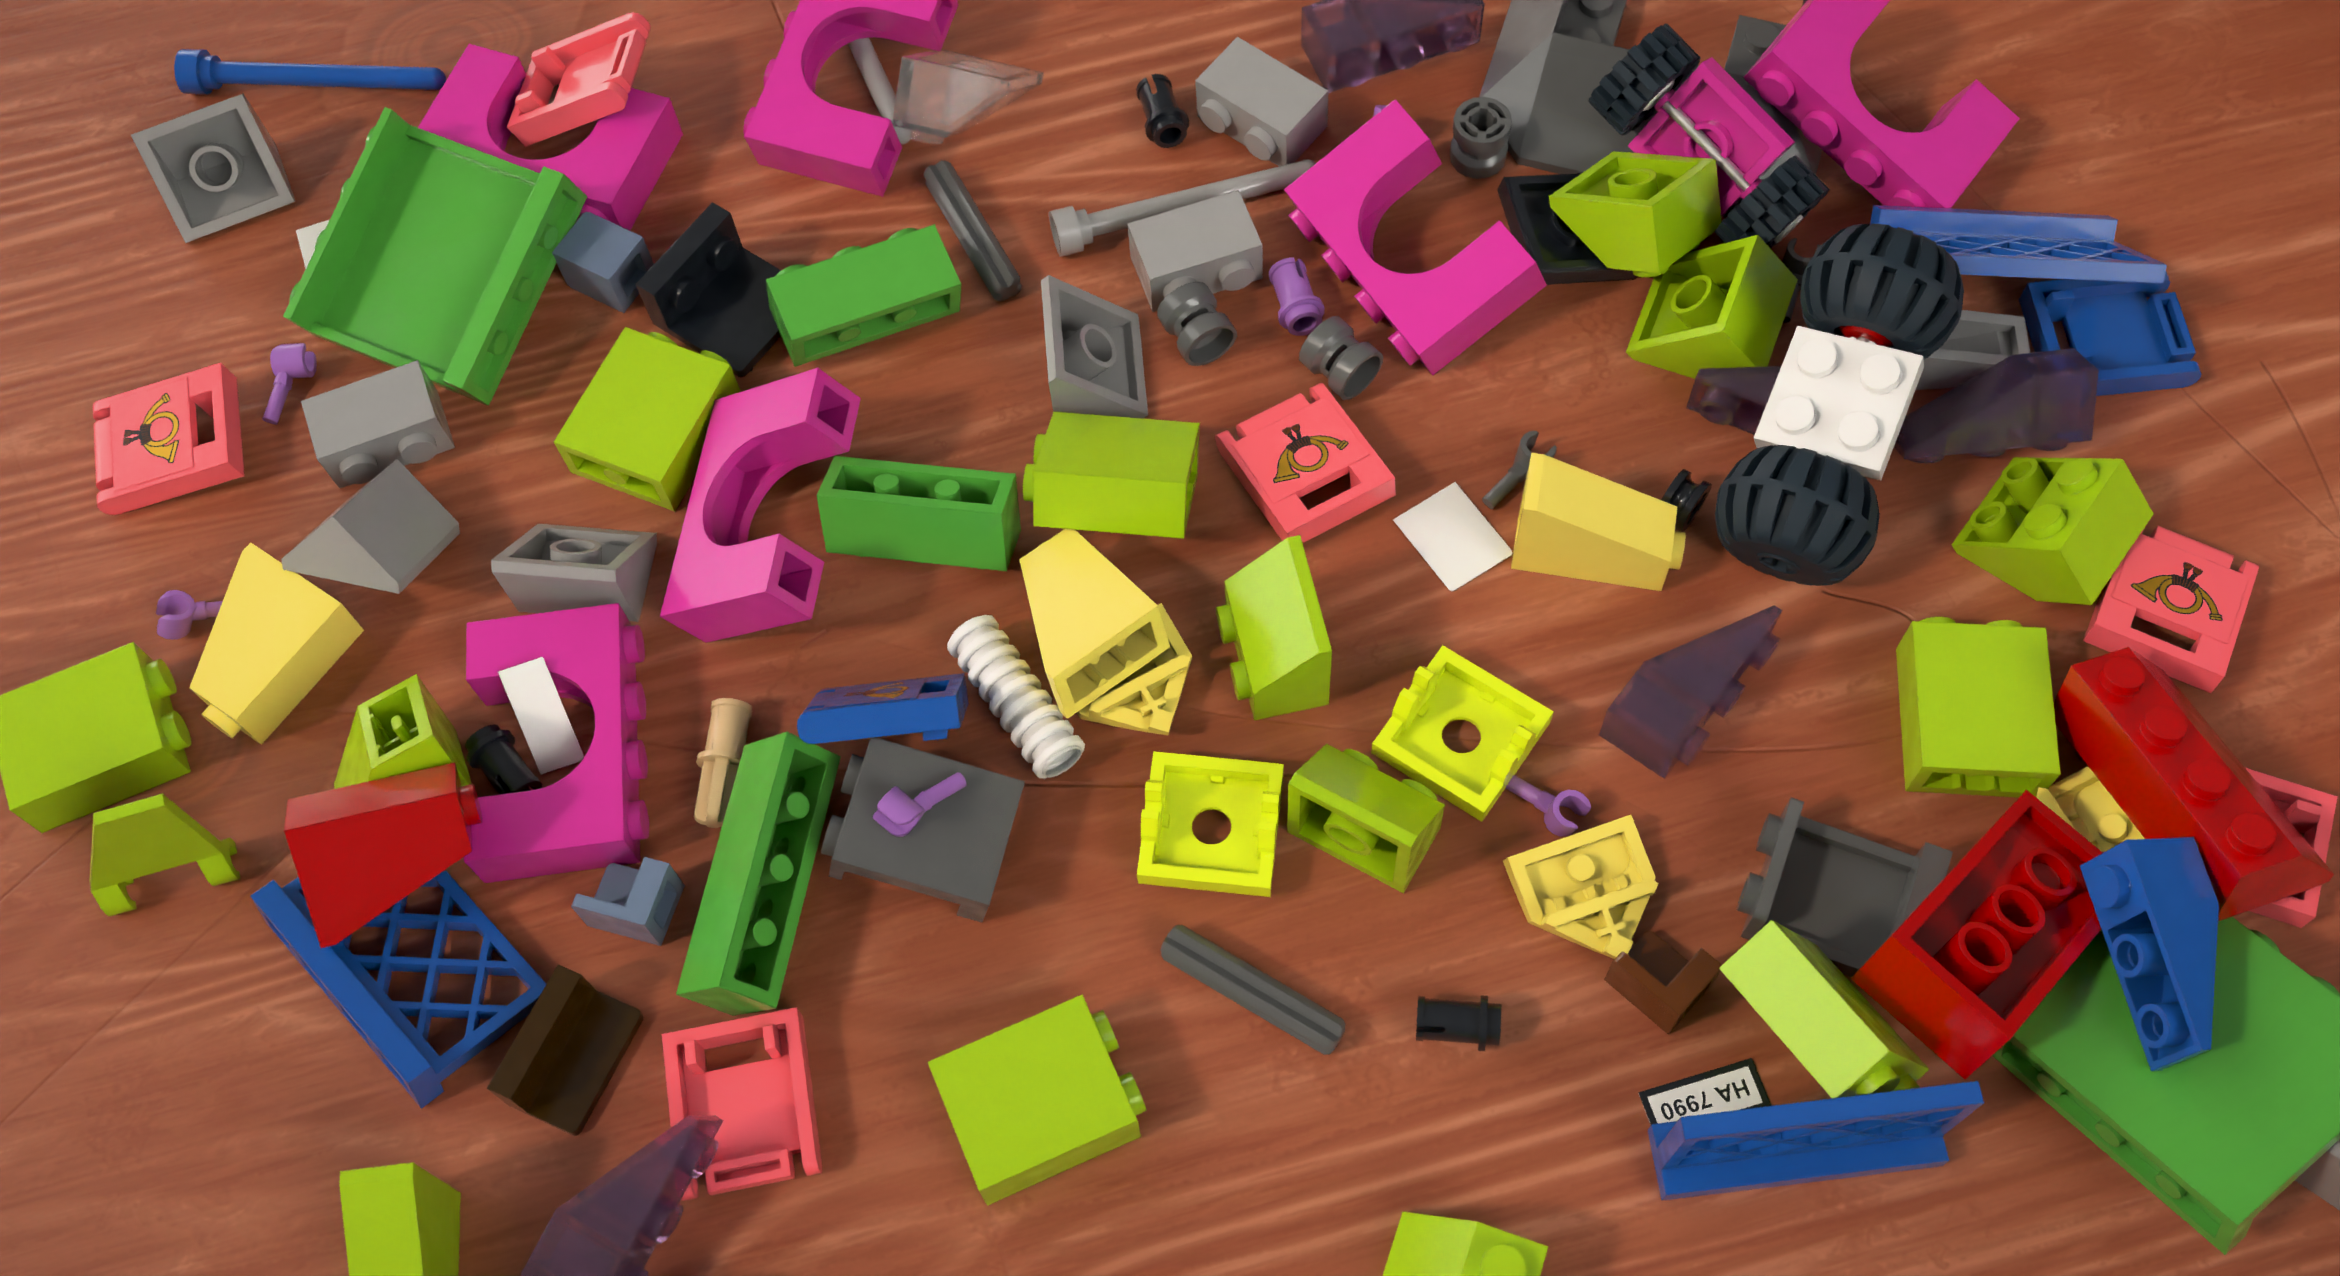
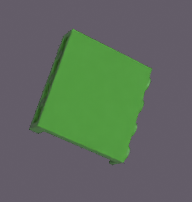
(435, 257)
(2216, 1128)

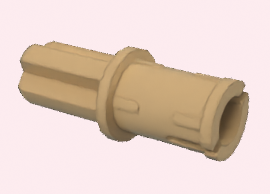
(721, 759)

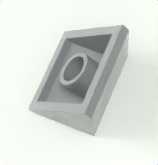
(215, 167)
(1092, 353)
(378, 535)
(576, 568)

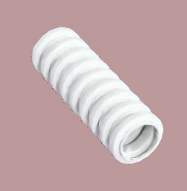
(1015, 696)

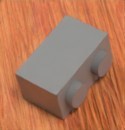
(1261, 103)
(1198, 243)
(375, 422)

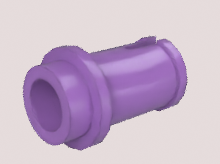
(1299, 307)

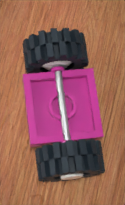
(1714, 121)

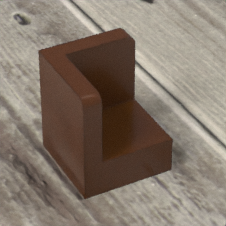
(1661, 979)

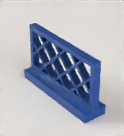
(2027, 243)
(367, 1003)
(1808, 1140)

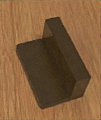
(565, 1052)

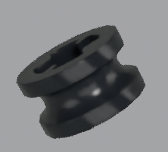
(1687, 497)

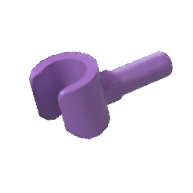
(287, 362)
(179, 612)
(1550, 805)
(901, 813)

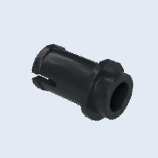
(1165, 120)
(500, 762)
(1459, 1021)

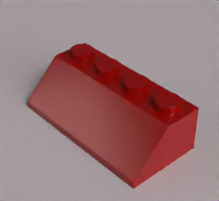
(2182, 780)

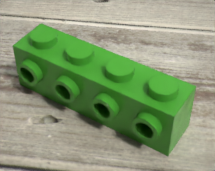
(759, 876)

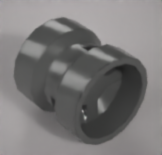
(1480, 137)
(1193, 318)
(1340, 357)

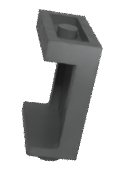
(953, 846)
(1835, 886)

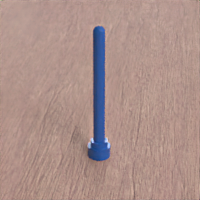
(201, 72)

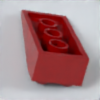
(1989, 938)

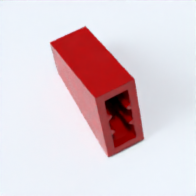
(377, 843)

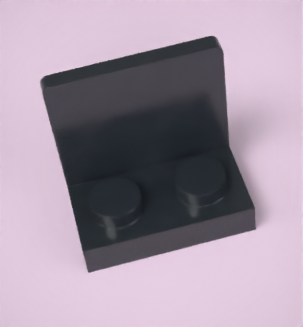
(713, 293)

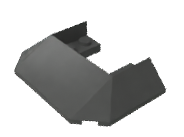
(1558, 54)

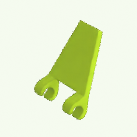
(146, 840)

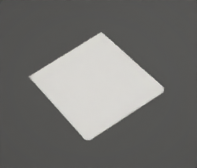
(1453, 536)

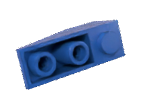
(2161, 939)

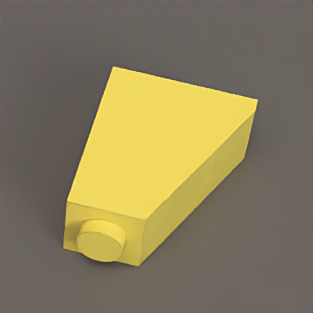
(1593, 528)
(1088, 620)
(268, 646)

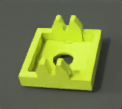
(1453, 691)
(1185, 787)

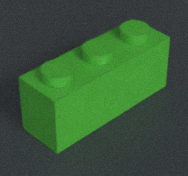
(863, 294)
(920, 513)

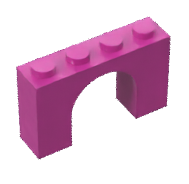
(1811, 85)
(824, 141)
(611, 166)
(1431, 311)
(753, 439)
(596, 809)

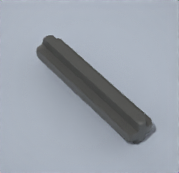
(972, 231)
(1253, 989)

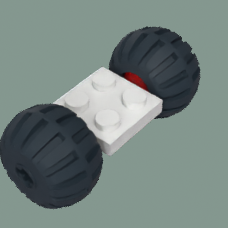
(1873, 313)

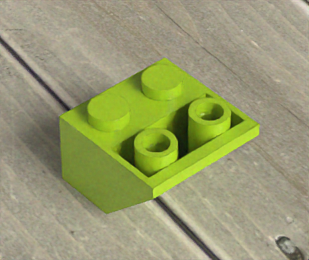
(2056, 526)
(399, 735)

